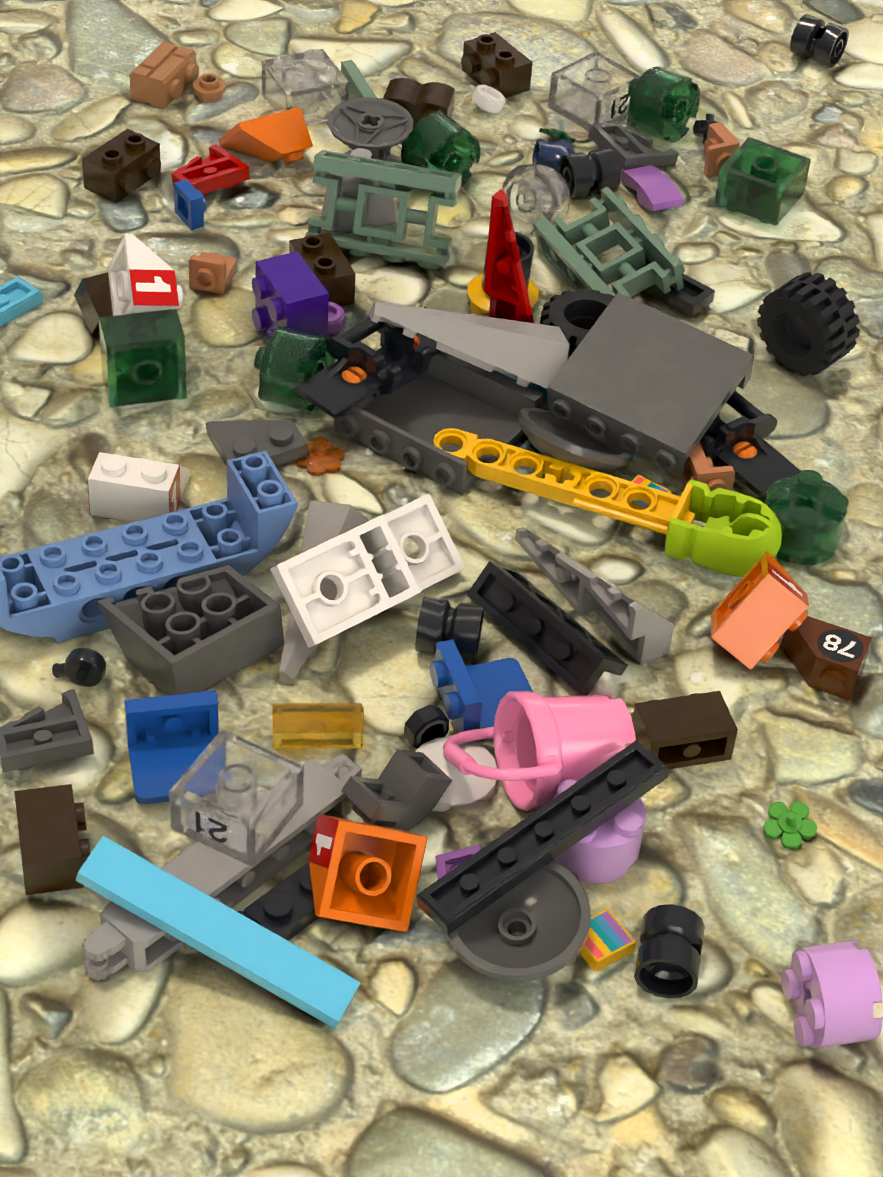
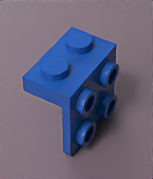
(473, 691)
(166, 739)

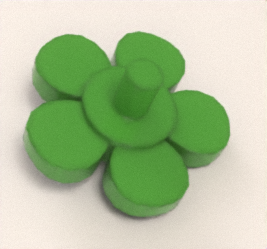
(789, 824)

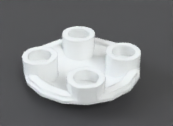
(463, 788)

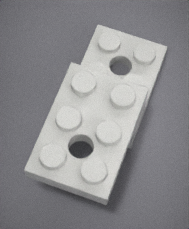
(367, 569)

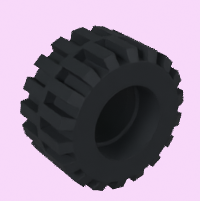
(575, 313)
(808, 323)

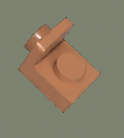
(718, 148)
(211, 272)
(701, 469)

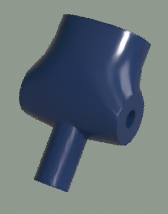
(550, 153)

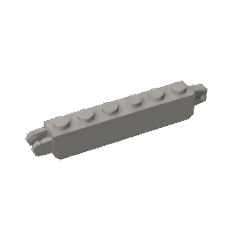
(137, 943)

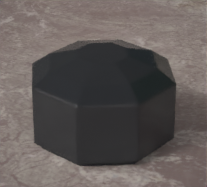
(426, 725)

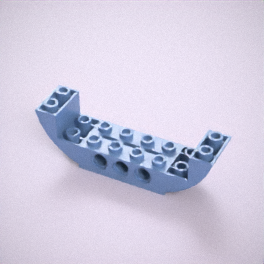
(58, 585)

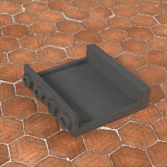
(648, 382)
(442, 398)

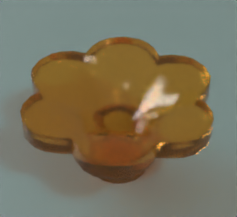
(322, 458)

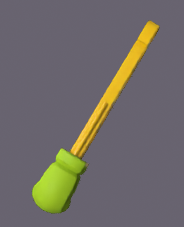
(730, 543)

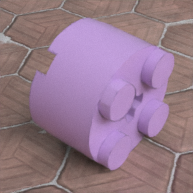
(610, 848)
(833, 994)

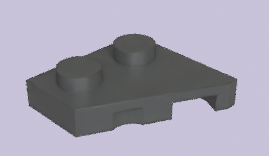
(630, 147)
(240, 438)
(46, 736)

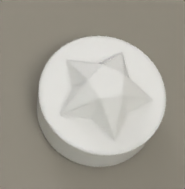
(488, 99)

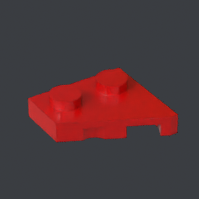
(214, 172)

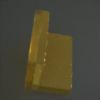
(317, 725)

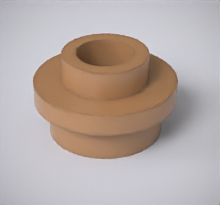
(209, 88)

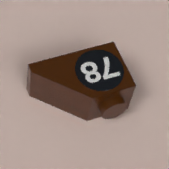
(827, 656)

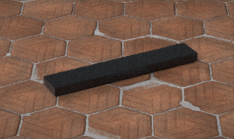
(541, 837)

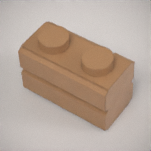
(163, 75)

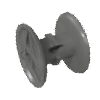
(371, 125)

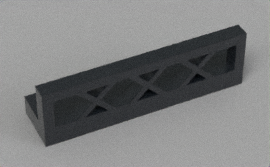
(544, 627)

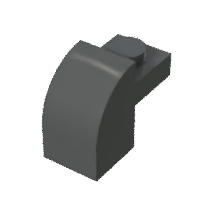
(401, 794)

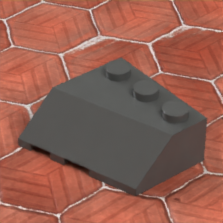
(195, 630)

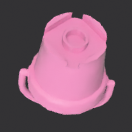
(545, 742)

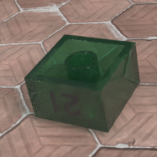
(762, 181)
(143, 357)

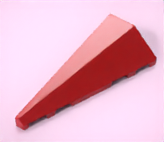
(503, 266)

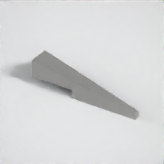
(502, 345)
(322, 523)
(633, 623)

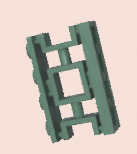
(386, 179)
(628, 230)

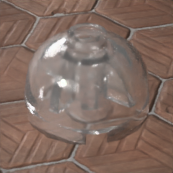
(535, 193)

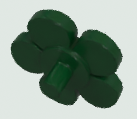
(557, 135)

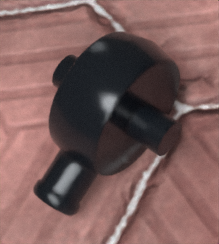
(701, 127)
(82, 667)

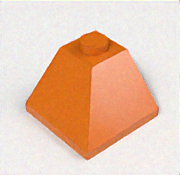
(271, 137)

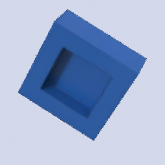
(189, 204)

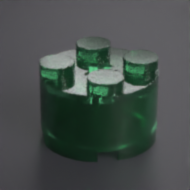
(662, 103)
(441, 145)
(287, 362)
(809, 516)

